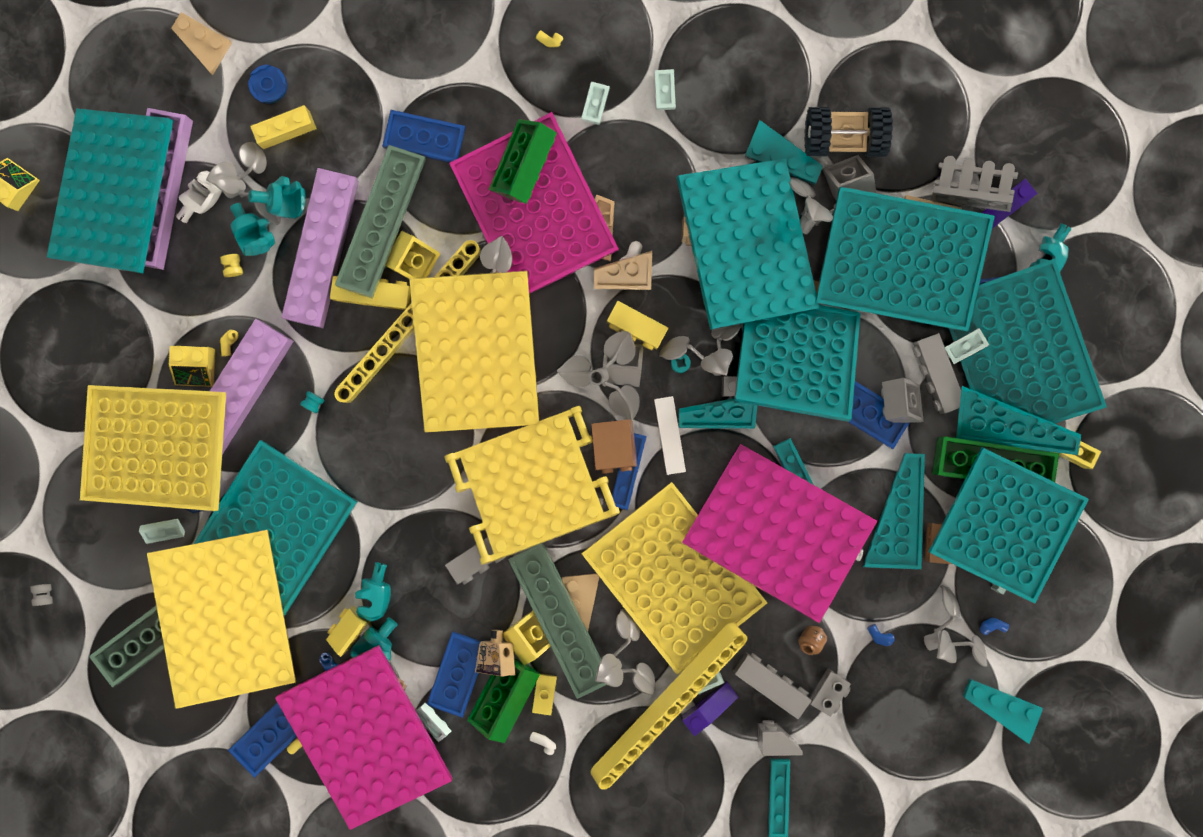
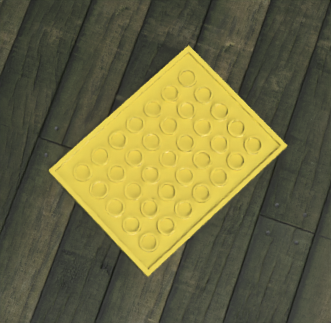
(475, 351)
(153, 447)
(667, 586)
(221, 618)

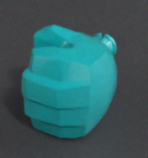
(281, 198)
(251, 232)
(1055, 247)
(375, 591)
(373, 638)

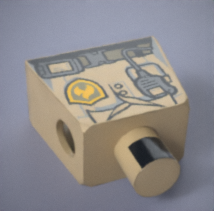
(495, 656)

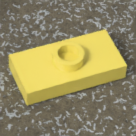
(544, 694)

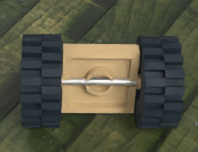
(848, 131)

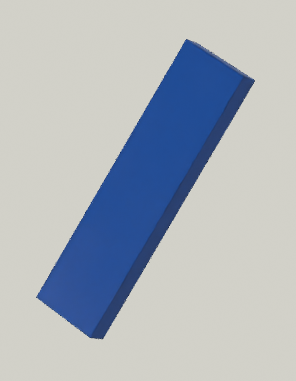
(625, 480)

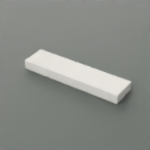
(669, 435)

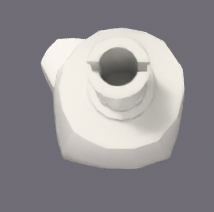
(198, 198)

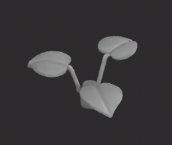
(226, 179)
(816, 212)
(497, 256)
(622, 350)
(714, 363)
(941, 639)
(610, 669)

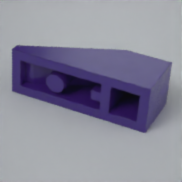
(1022, 194)
(709, 708)

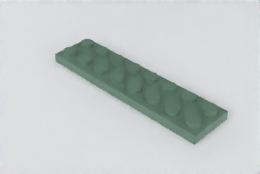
(380, 222)
(558, 618)

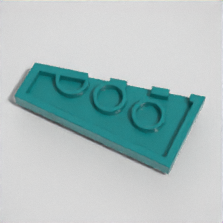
(769, 146)
(718, 415)
(1012, 712)

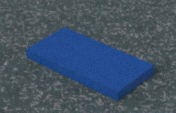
(424, 136)
(869, 417)
(455, 675)
(263, 741)

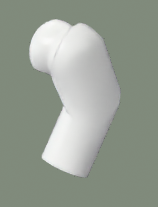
(634, 249)
(544, 741)

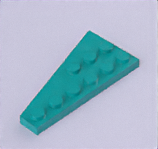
(1001, 424)
(900, 527)

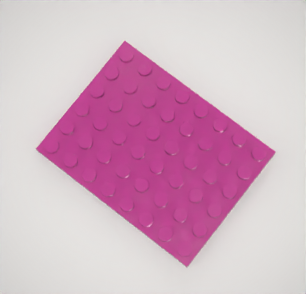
(556, 228)
(779, 533)
(364, 737)

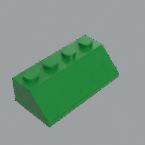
(523, 160)
(503, 702)

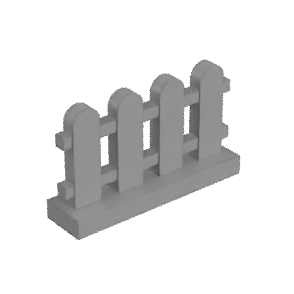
(975, 195)

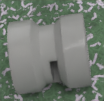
(42, 599)

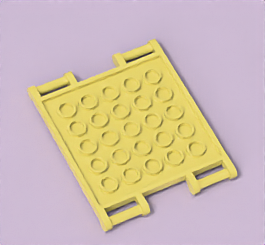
(531, 485)

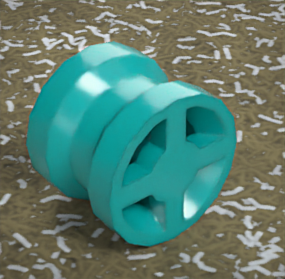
(678, 364)
(312, 402)

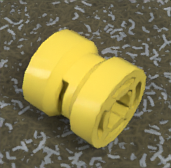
(231, 265)

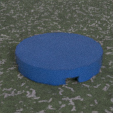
(267, 84)

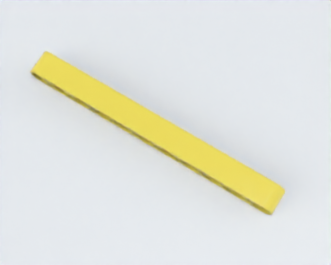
(398, 325)
(668, 705)

